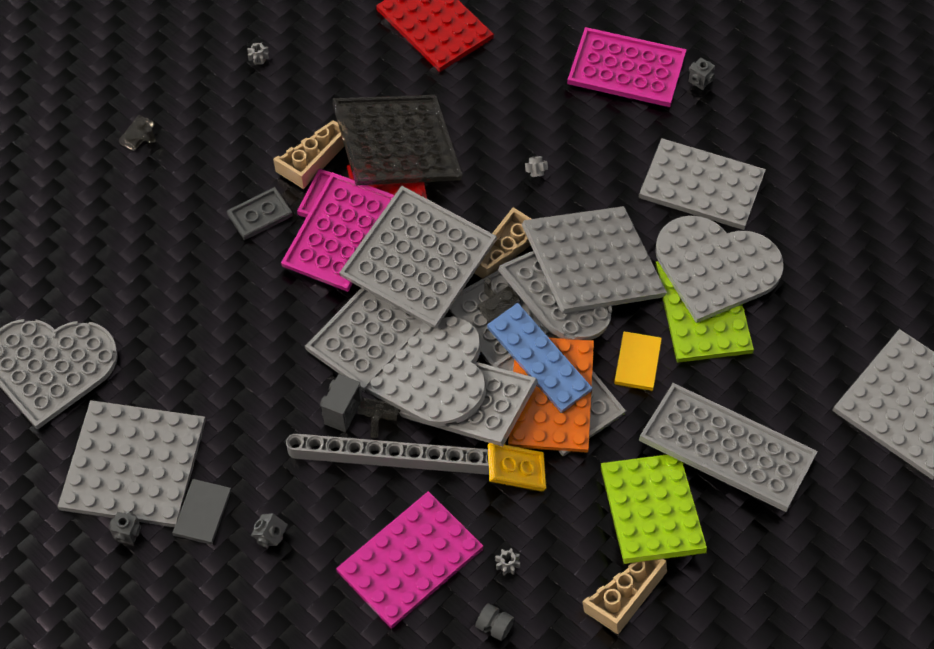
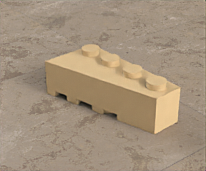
(313, 153)
(509, 243)
(621, 598)

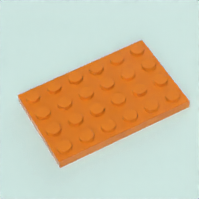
(542, 423)

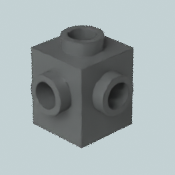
(701, 73)
(125, 527)
(269, 530)

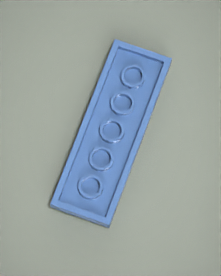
(539, 357)

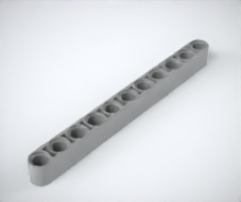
(385, 450)

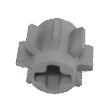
(258, 53)
(536, 166)
(507, 555)

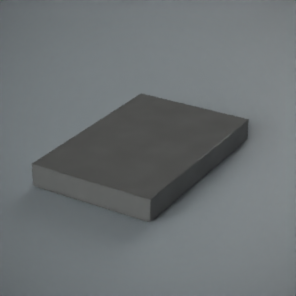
(259, 213)
(202, 511)

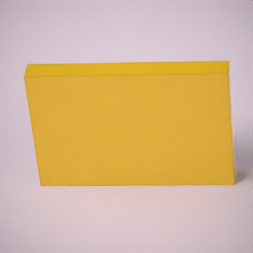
(638, 361)
(516, 467)

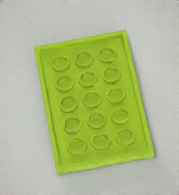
(712, 338)
(652, 509)

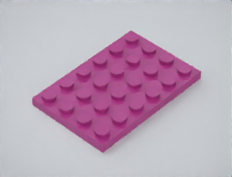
(627, 67)
(335, 229)
(409, 559)

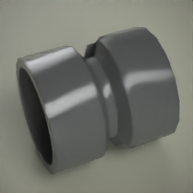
(495, 622)

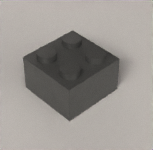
(341, 402)

